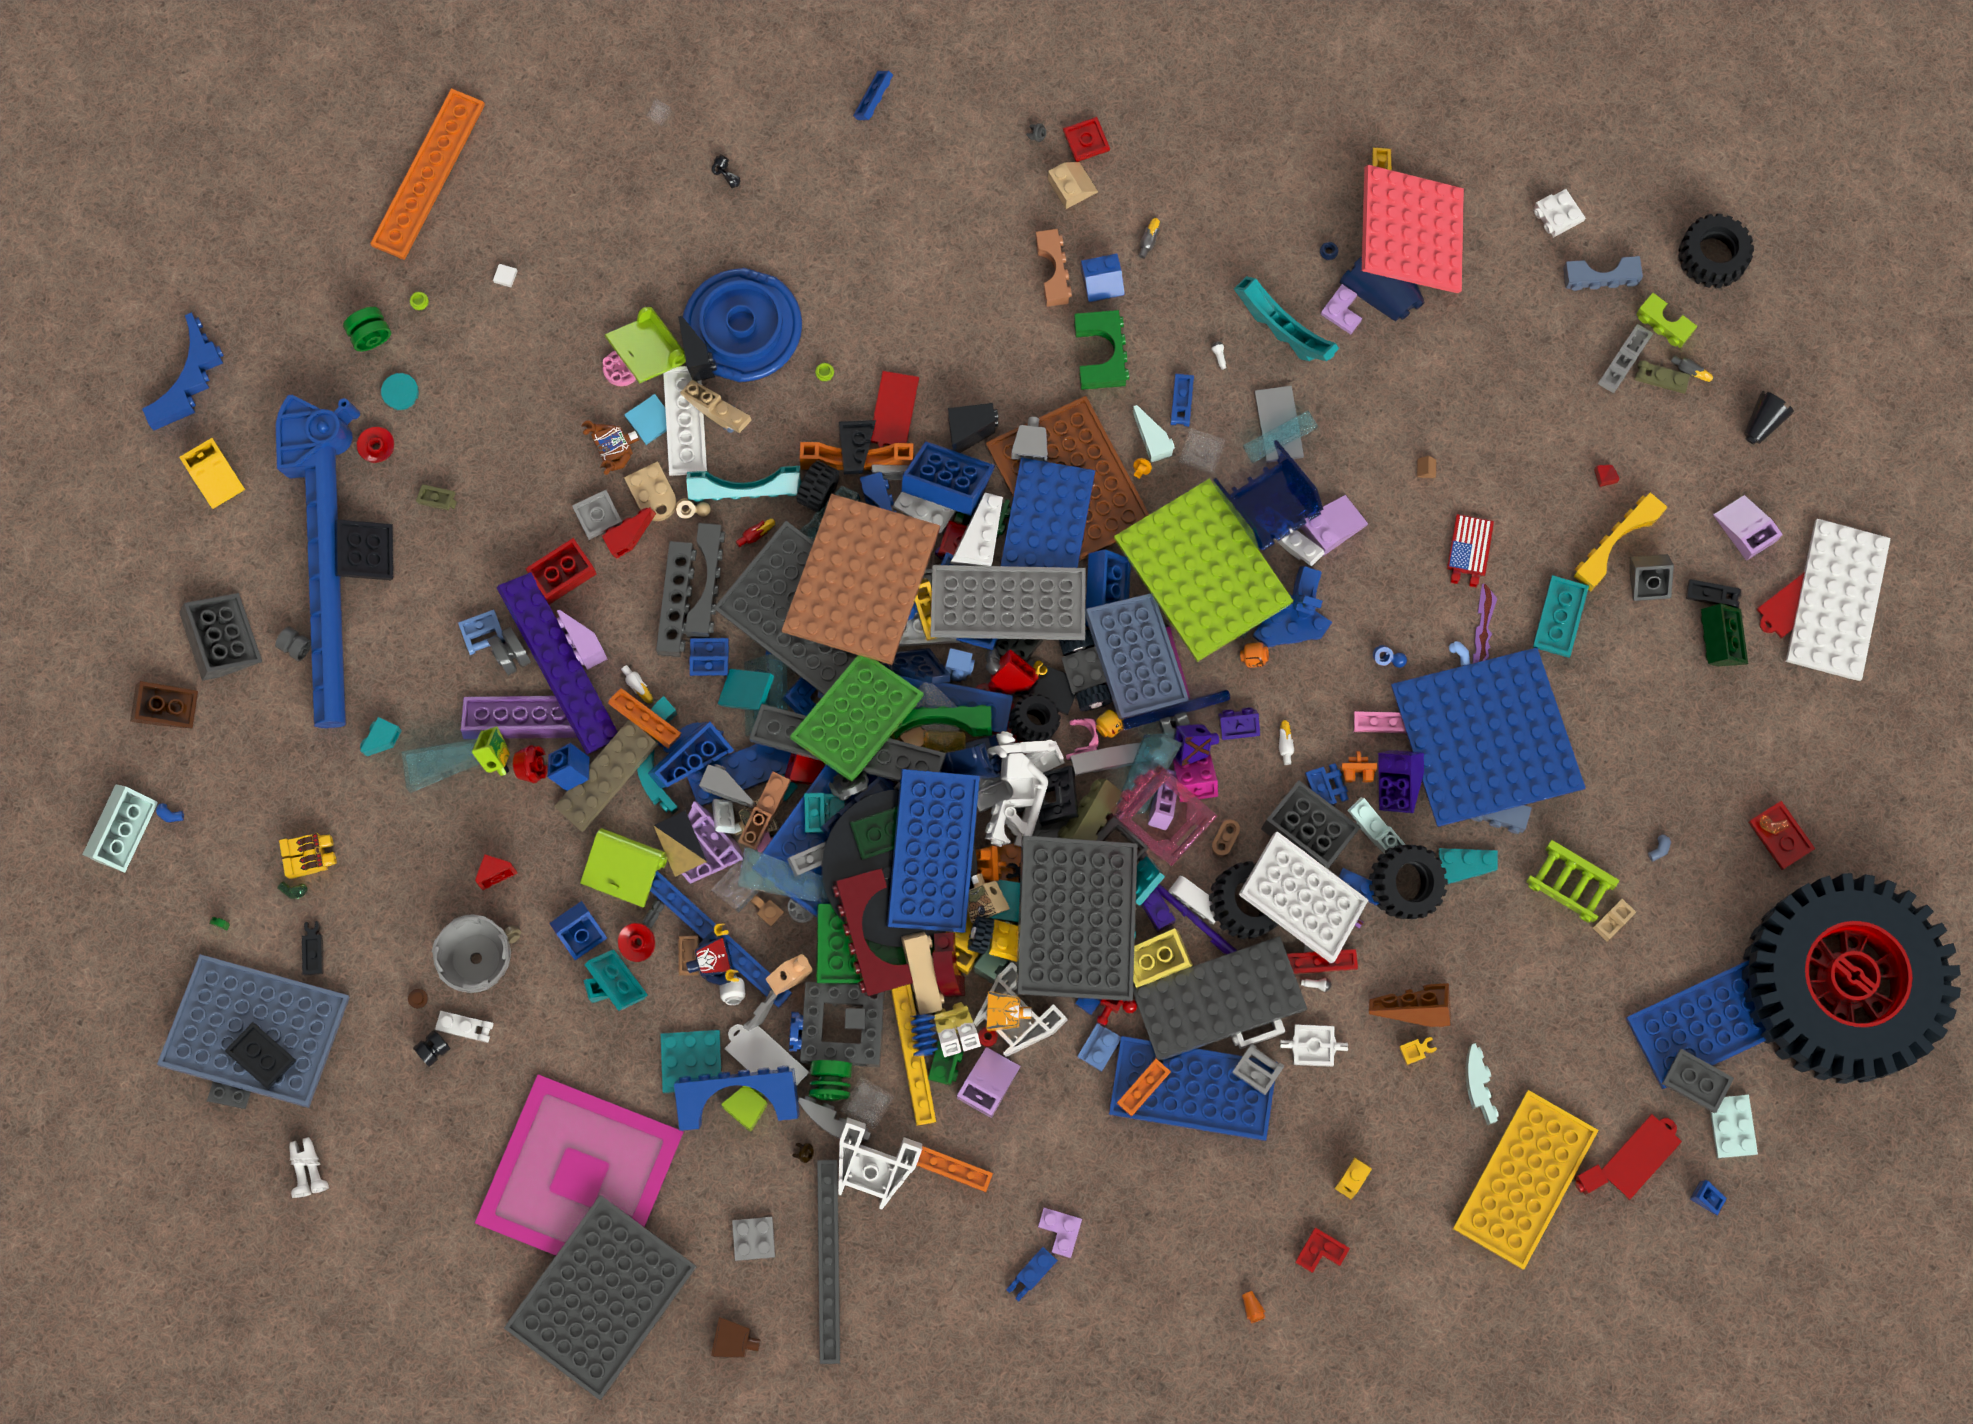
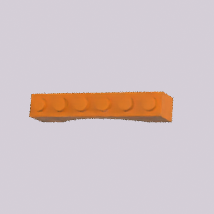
(890, 455)

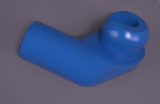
(168, 816)

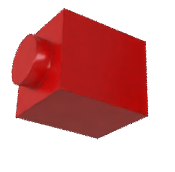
(1590, 1180)

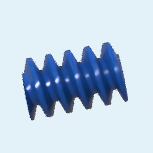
(923, 1035)

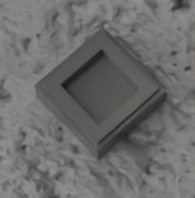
(855, 1018)

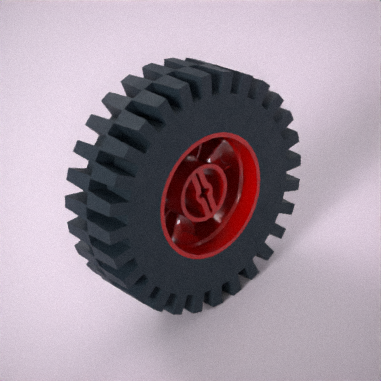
(1910, 958)

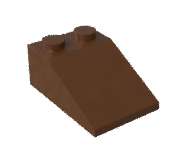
(163, 705)

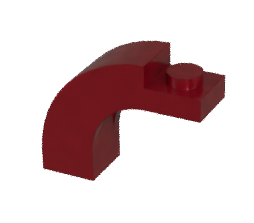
(948, 977)

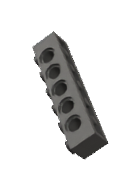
(676, 552)

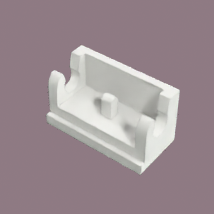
(1047, 760)

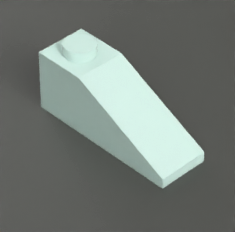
(1153, 436)

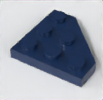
(919, 665)

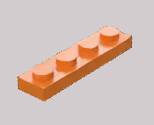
(644, 718)
(954, 1169)

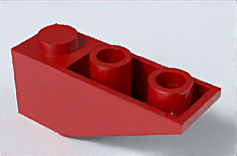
(626, 536)

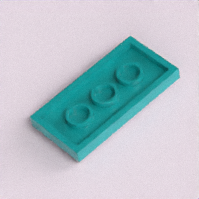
(1560, 616)

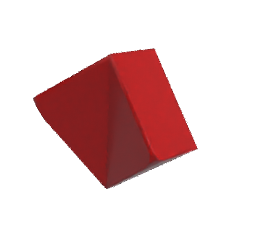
(1606, 475)

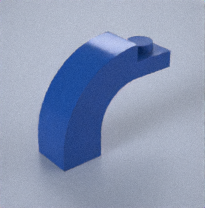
(1305, 590)

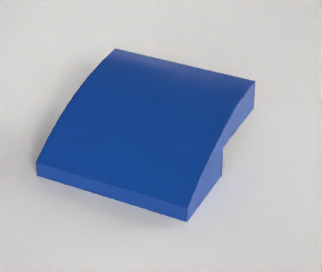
(709, 656)

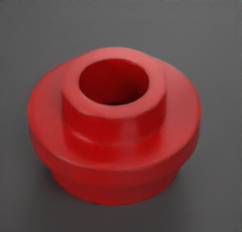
(987, 1043)

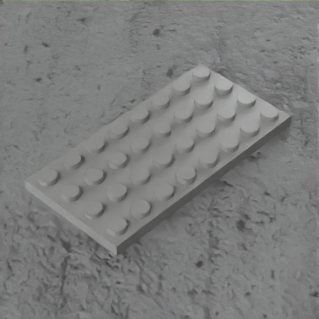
(1008, 602)

